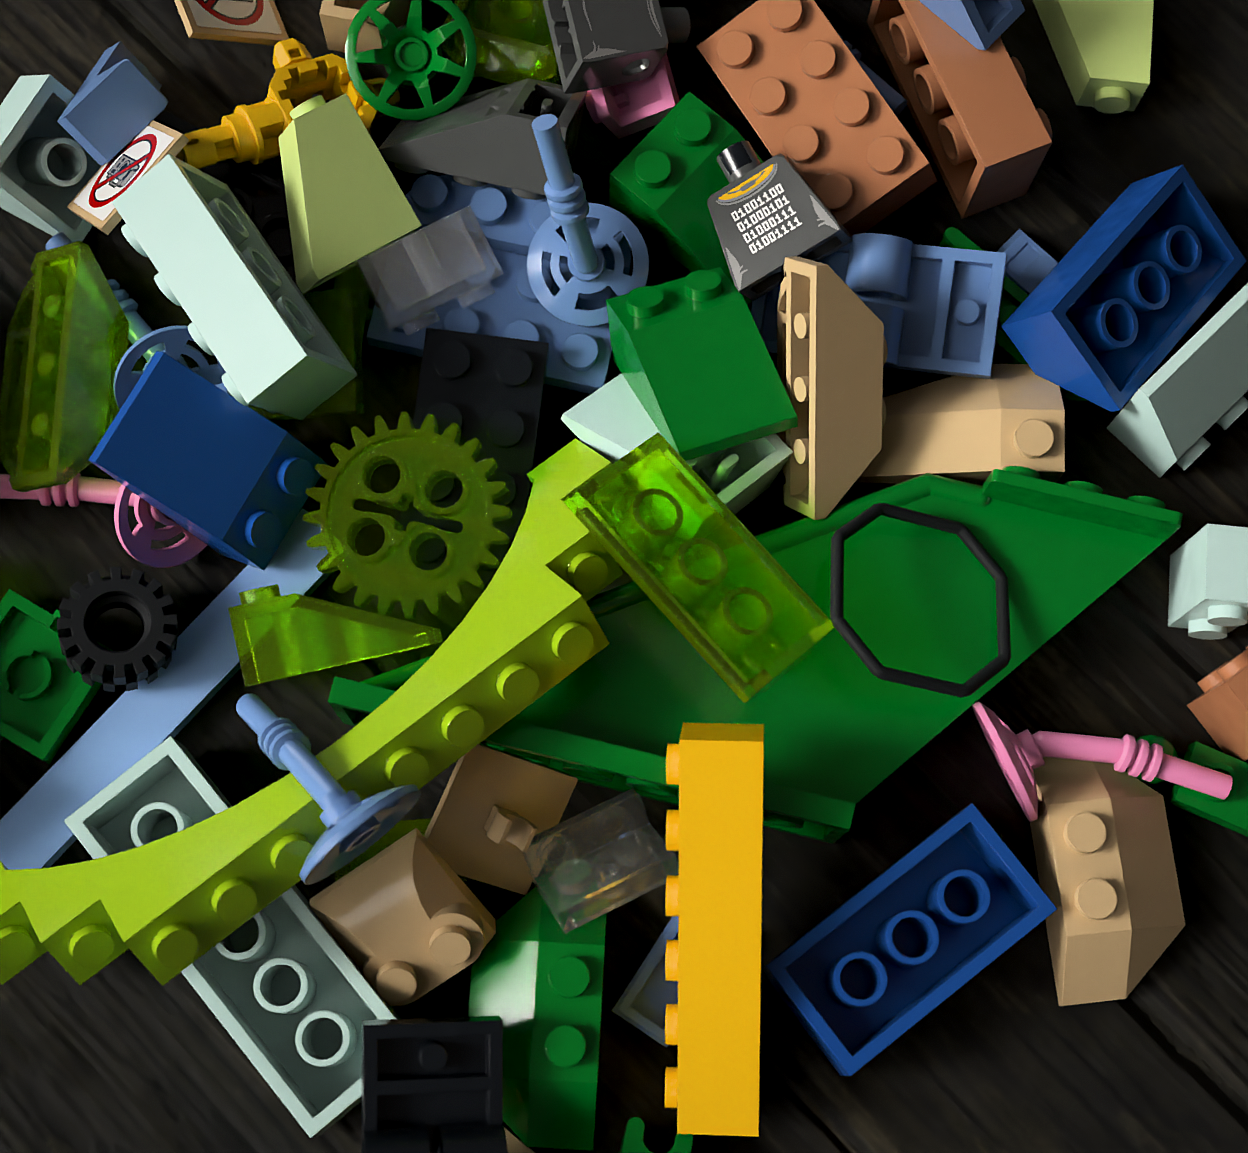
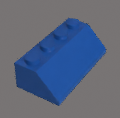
(1126, 291)

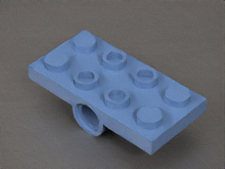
(933, 302)

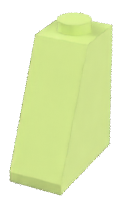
(1101, 49)
(337, 191)

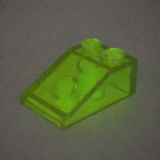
(305, 634)

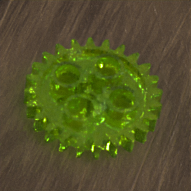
(393, 570)

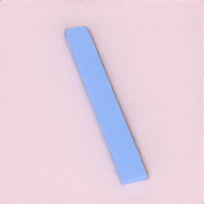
(143, 718)

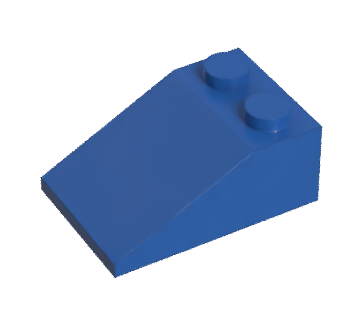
(208, 462)

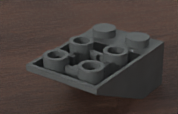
(489, 137)

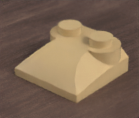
(405, 919)

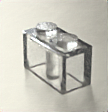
(429, 271)

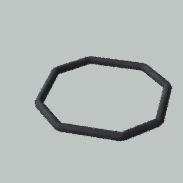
(861, 648)

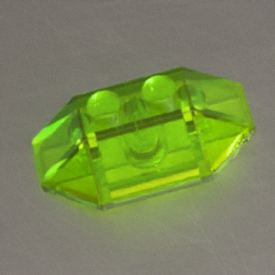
(59, 369)

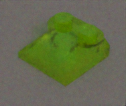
(509, 39)

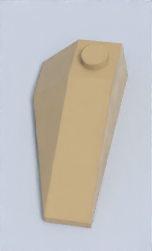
(972, 427)

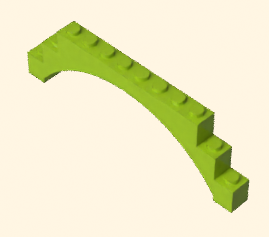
(208, 880)

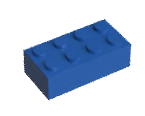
(907, 940)

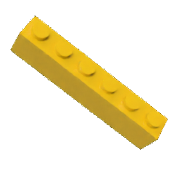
(718, 928)

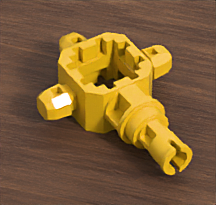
(254, 129)

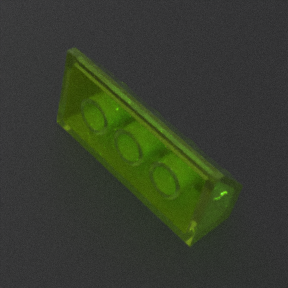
(701, 567)

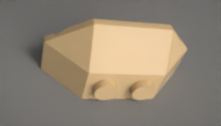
(833, 373)
(1110, 875)

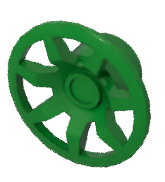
(411, 58)

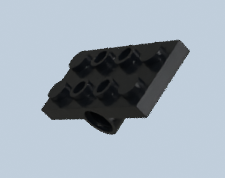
(433, 1085)

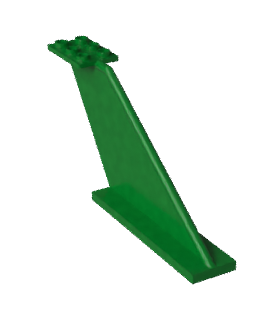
(829, 720)

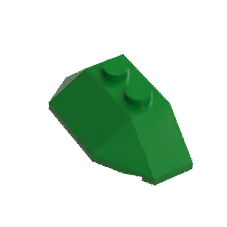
(550, 1008)

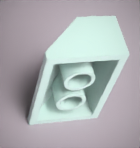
(1190, 393)

